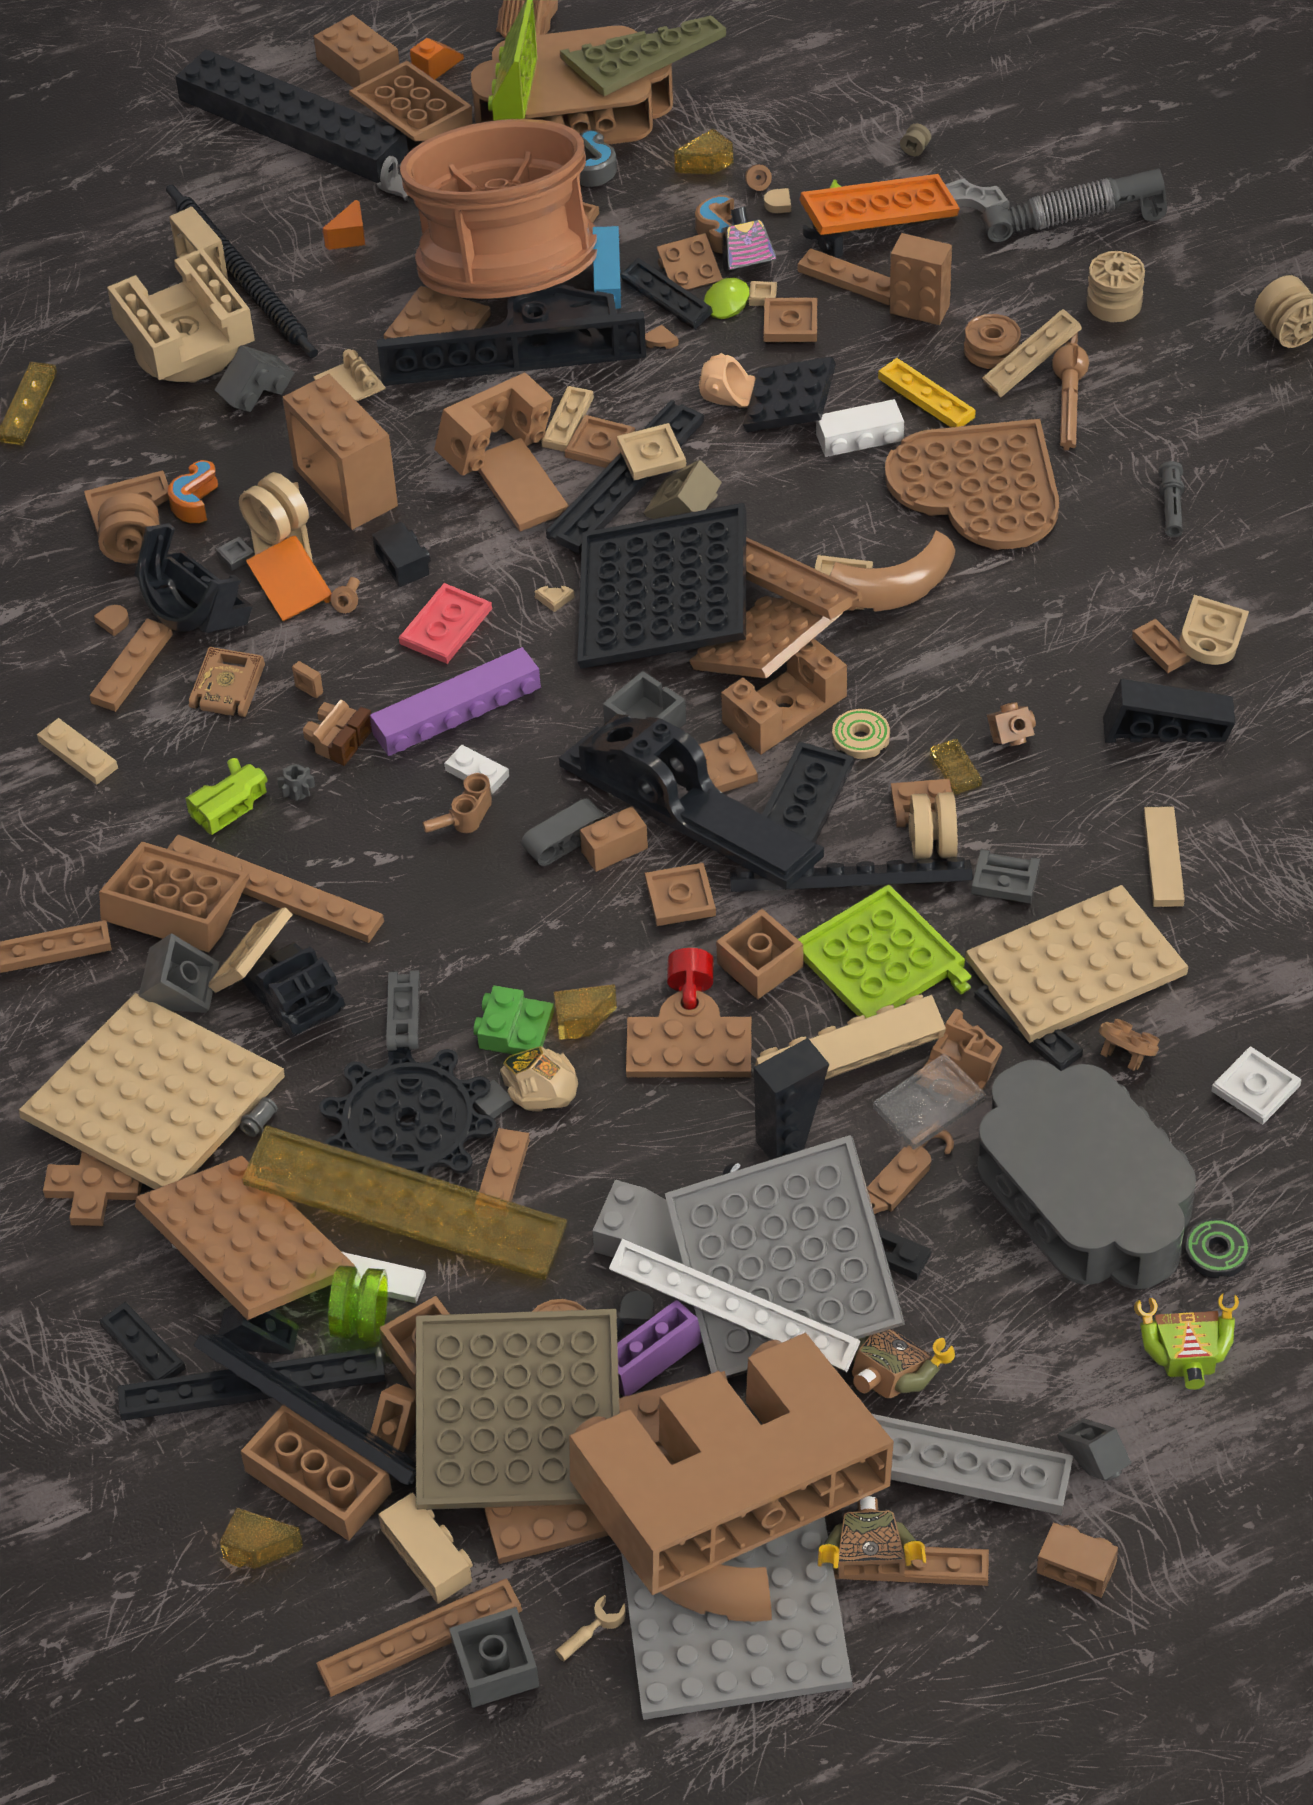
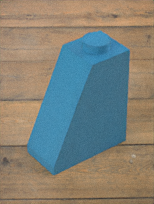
(607, 262)

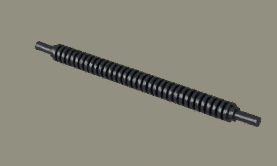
(252, 282)

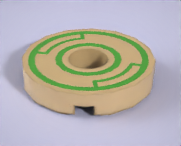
(861, 721)

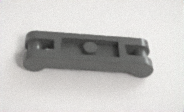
(403, 1010)

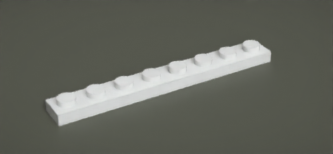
(729, 1302)

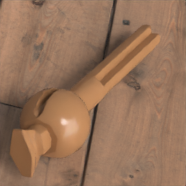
(1070, 365)

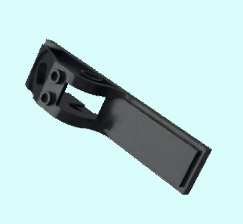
(508, 345)
(649, 754)

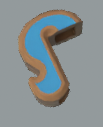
(712, 217)

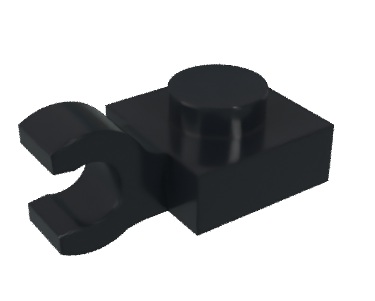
(828, 243)

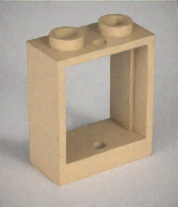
(195, 235)

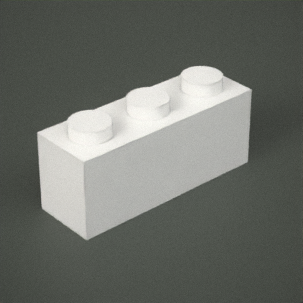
(860, 428)

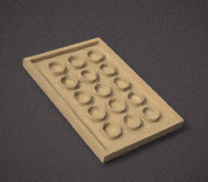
(1076, 963)

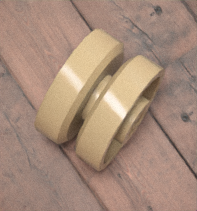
(273, 508)
(930, 826)

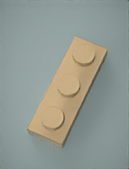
(77, 751)

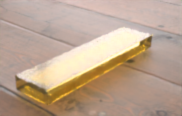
(27, 402)

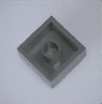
(494, 1657)

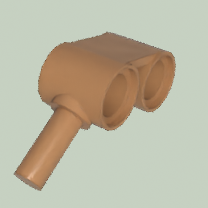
(466, 808)

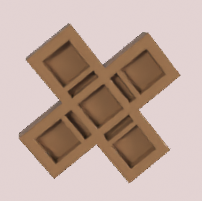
(90, 1187)

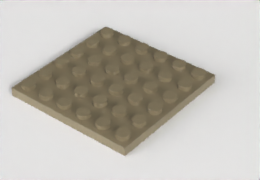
(502, 1401)

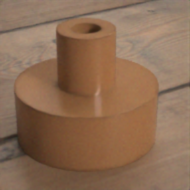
(764, 177)

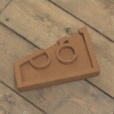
(152, 486)

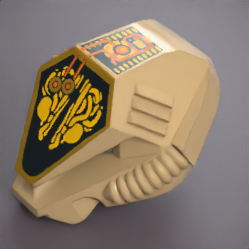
(539, 1079)

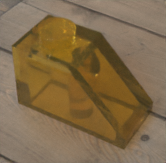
(704, 154)
(583, 1010)
(258, 1540)

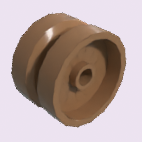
(123, 525)

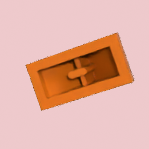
(345, 229)

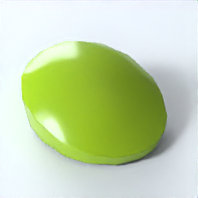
(727, 297)

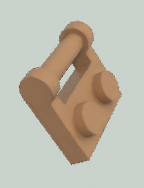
(902, 791)

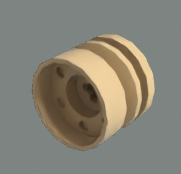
(1115, 286)
(1287, 311)

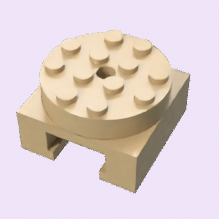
(186, 327)

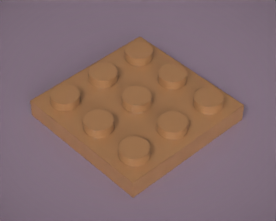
(437, 313)

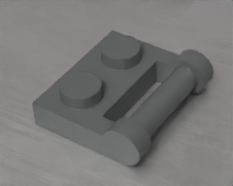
(1005, 882)

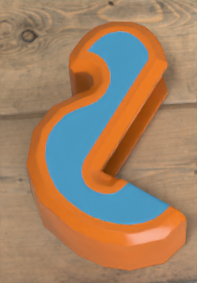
(188, 489)

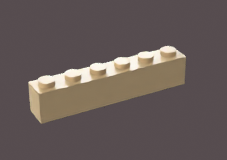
(874, 1037)

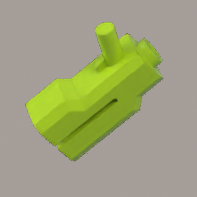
(229, 799)

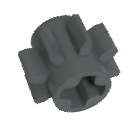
(296, 782)

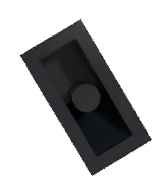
(261, 1334)

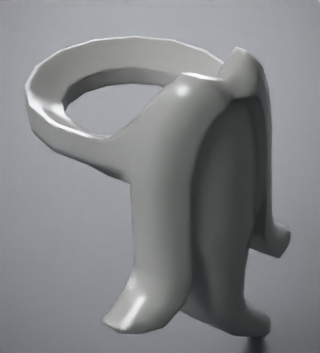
(391, 181)

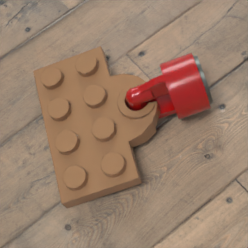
(689, 1032)

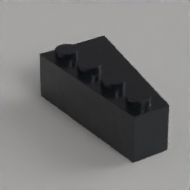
(1167, 713)
(787, 1098)

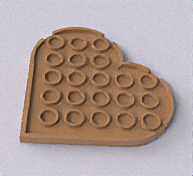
(983, 476)

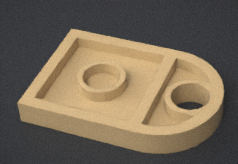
(1214, 628)

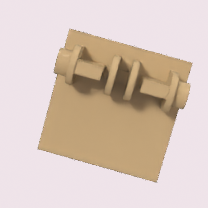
(355, 376)

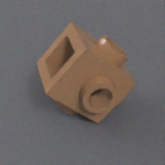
(1011, 724)

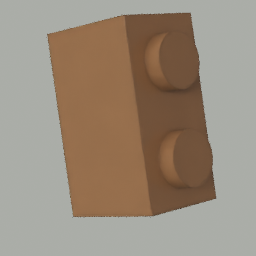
(614, 838)
(1077, 1559)

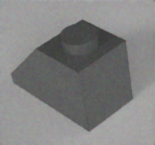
(1096, 1448)

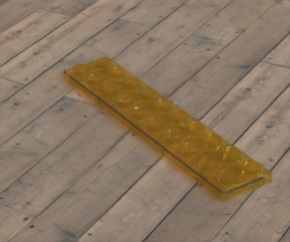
(405, 1202)

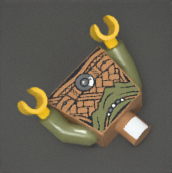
(895, 1364)
(870, 1544)

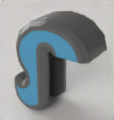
(600, 160)

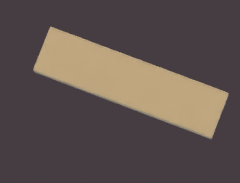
(1031, 353)
(1163, 857)

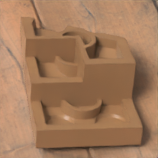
(968, 1048)

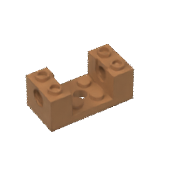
(514, 405)
(811, 685)

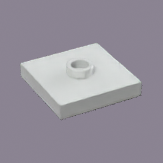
(1256, 1085)

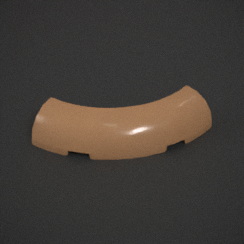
(902, 583)
(727, 1591)

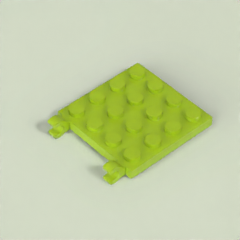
(881, 954)

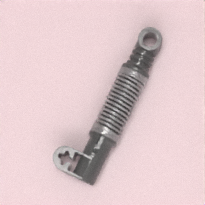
(1080, 202)

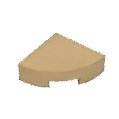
(554, 597)

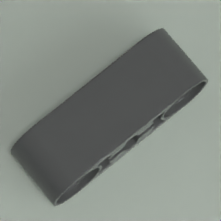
(560, 832)

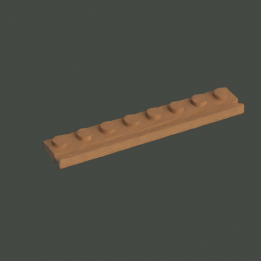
(798, 581)

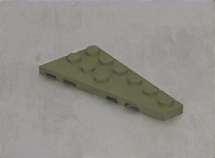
(640, 54)

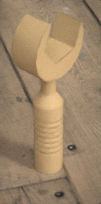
(585, 1633)

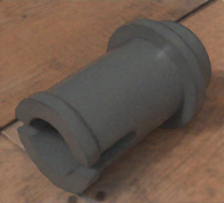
(259, 1116)

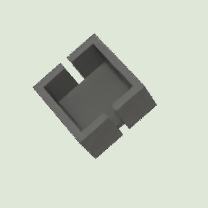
(645, 698)

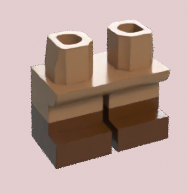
(339, 732)

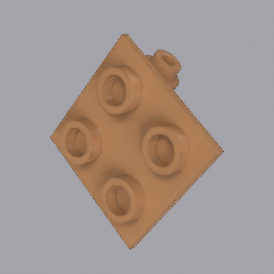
(689, 262)

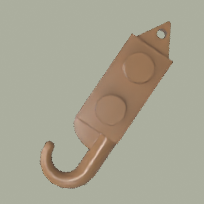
(902, 1175)

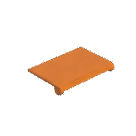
(289, 578)

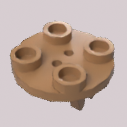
(1120, 1034)

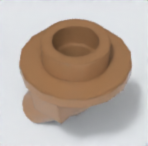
(345, 598)

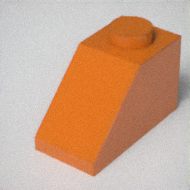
(434, 57)

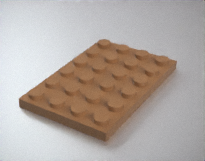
(243, 1238)

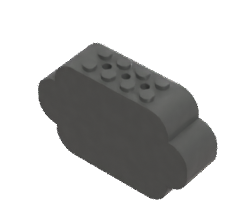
(1086, 1174)

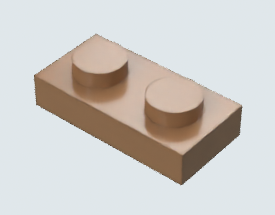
(1160, 645)

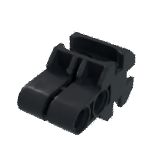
(295, 988)

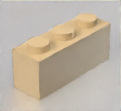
(426, 1548)

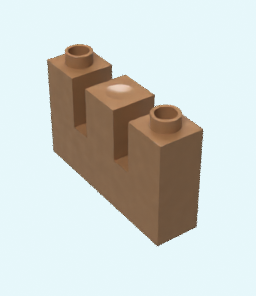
(731, 1475)

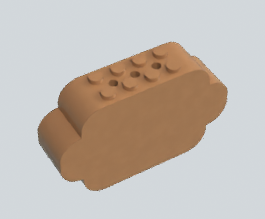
(568, 99)

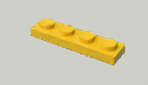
(926, 394)

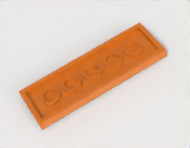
(879, 204)

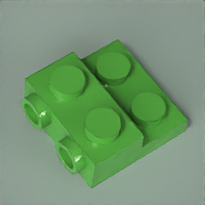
(512, 1022)

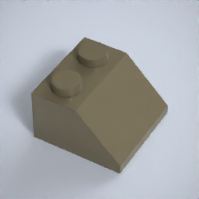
(684, 492)

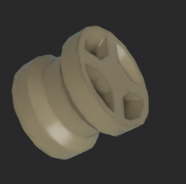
(915, 139)

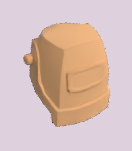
(726, 382)

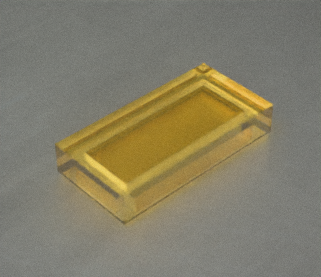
(956, 766)

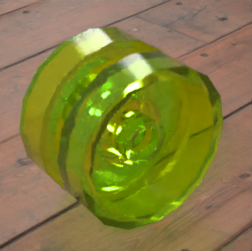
(358, 1303)

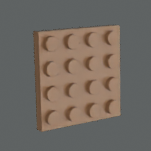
(773, 635)

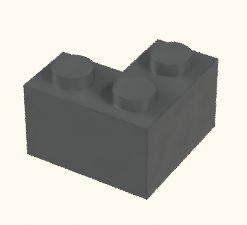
(250, 374)

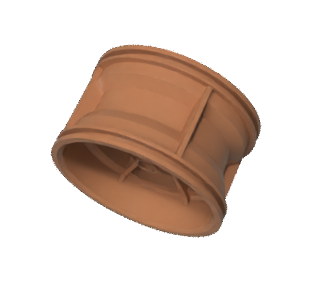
(500, 208)

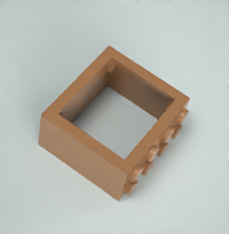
(340, 451)

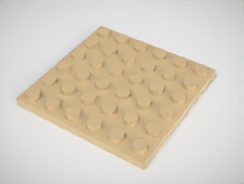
(152, 1093)

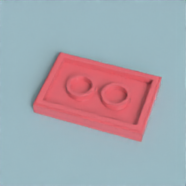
(445, 623)

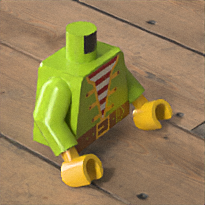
(1188, 1341)

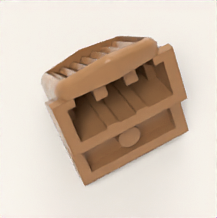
(543, 13)

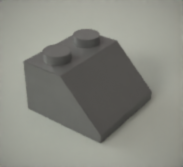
(178, 976)

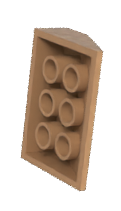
(413, 102)
(173, 894)

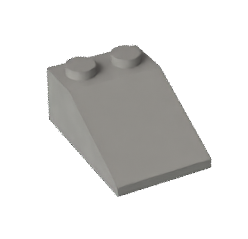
(637, 1217)

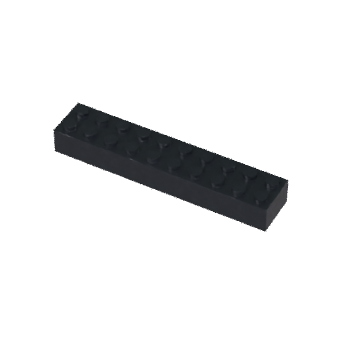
(290, 115)

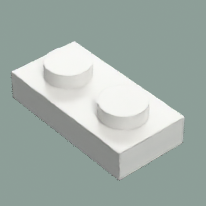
(467, 762)

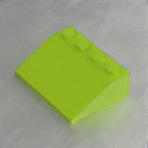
(516, 68)

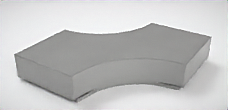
(975, 196)

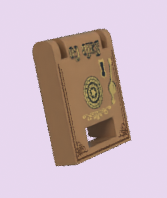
(225, 685)

